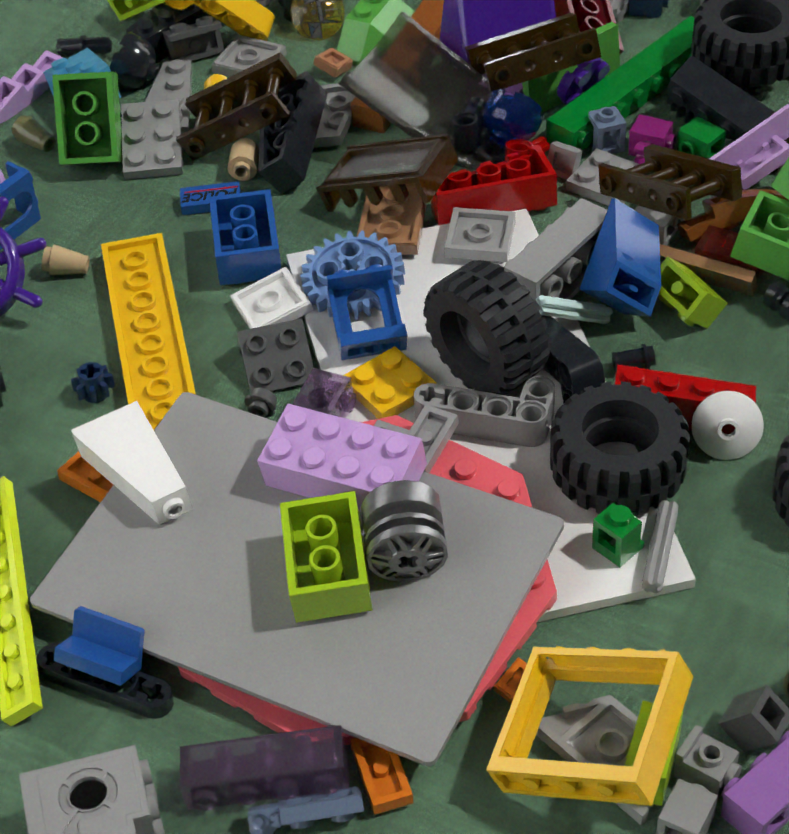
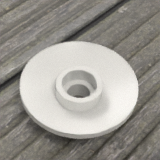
(724, 409)

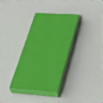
(544, 89)

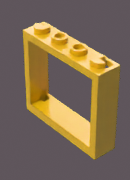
(590, 781)

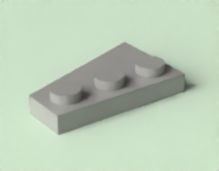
(335, 117)

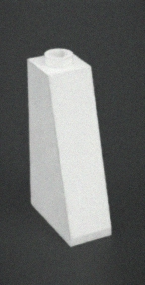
(134, 461)

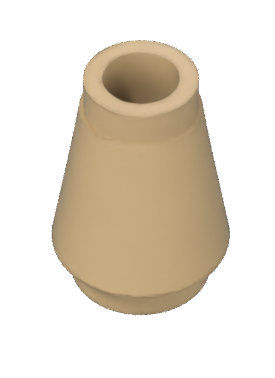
(63, 261)

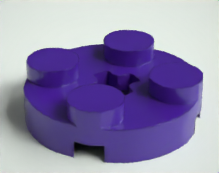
(581, 79)

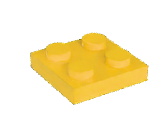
(387, 383)

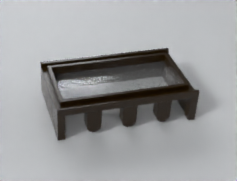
(390, 164)

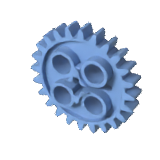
(352, 255)

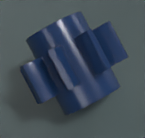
(92, 382)

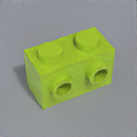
(689, 294)

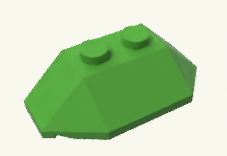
(367, 26)

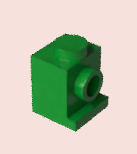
(622, 525)

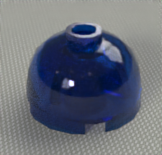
(511, 116)

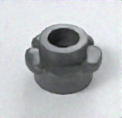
(261, 402)

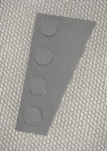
(174, 82)

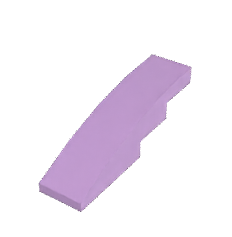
(24, 86)

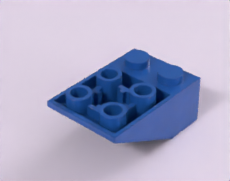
(625, 262)

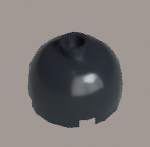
(134, 62)

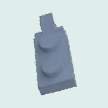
(304, 810)

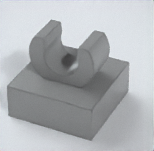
(564, 159)

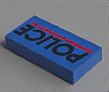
(196, 198)

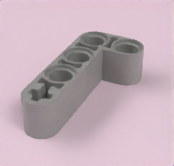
(495, 416)

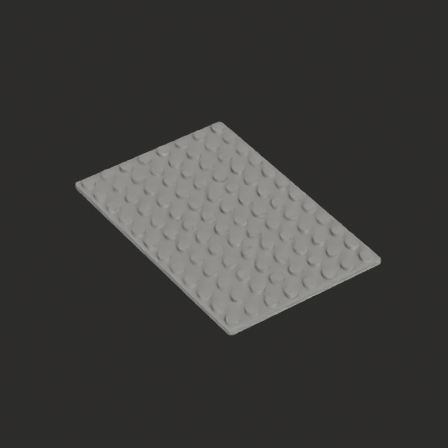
(221, 606)

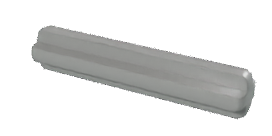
(660, 546)

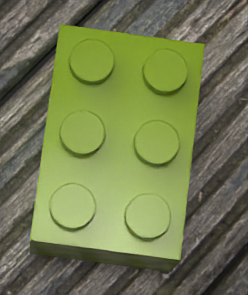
(325, 557)

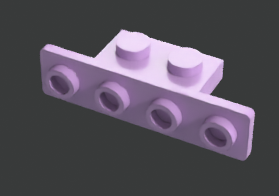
(759, 149)

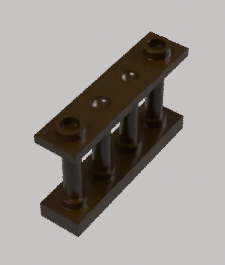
(533, 51)
(237, 106)
(670, 181)

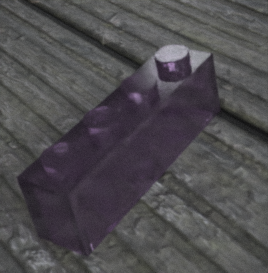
(264, 768)

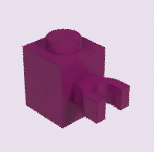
(649, 131)

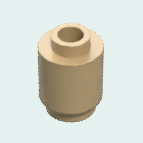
(243, 159)

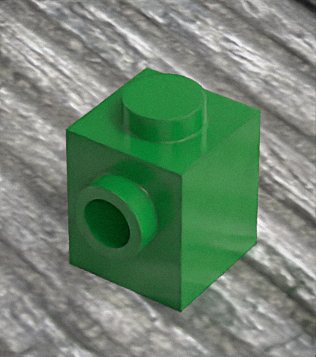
(701, 138)

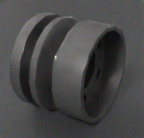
(404, 531)

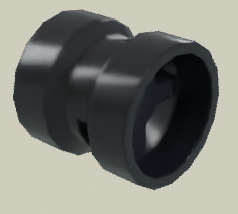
(777, 297)

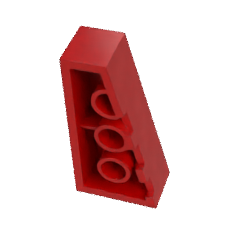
(506, 186)

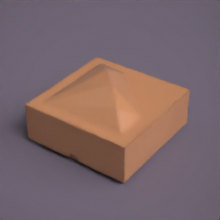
(333, 62)

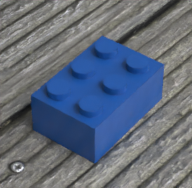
(244, 236)

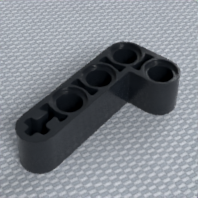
(571, 361)

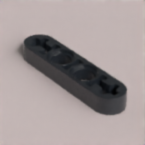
(130, 700)

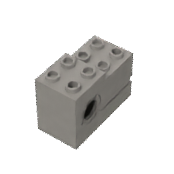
(93, 796)

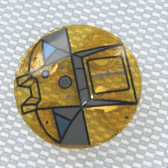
(317, 17)

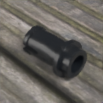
(637, 357)

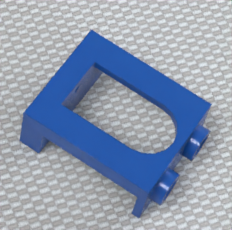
(21, 188)
(372, 341)

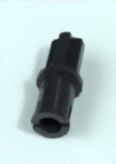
(75, 45)

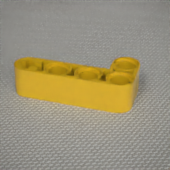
(242, 16)

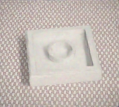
(272, 300)

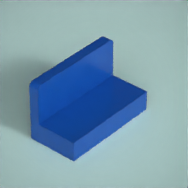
(102, 646)

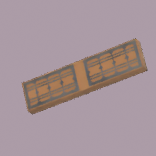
(714, 271)

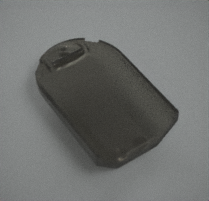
(420, 87)

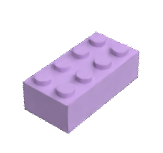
(334, 455)

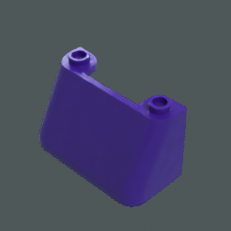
(478, 20)

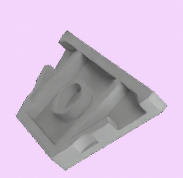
(594, 734)

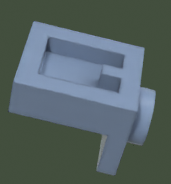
(608, 129)

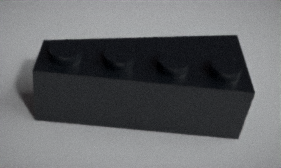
(159, 20)
(288, 143)

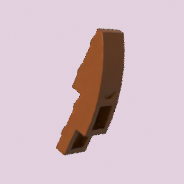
(721, 213)

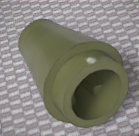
(31, 132)

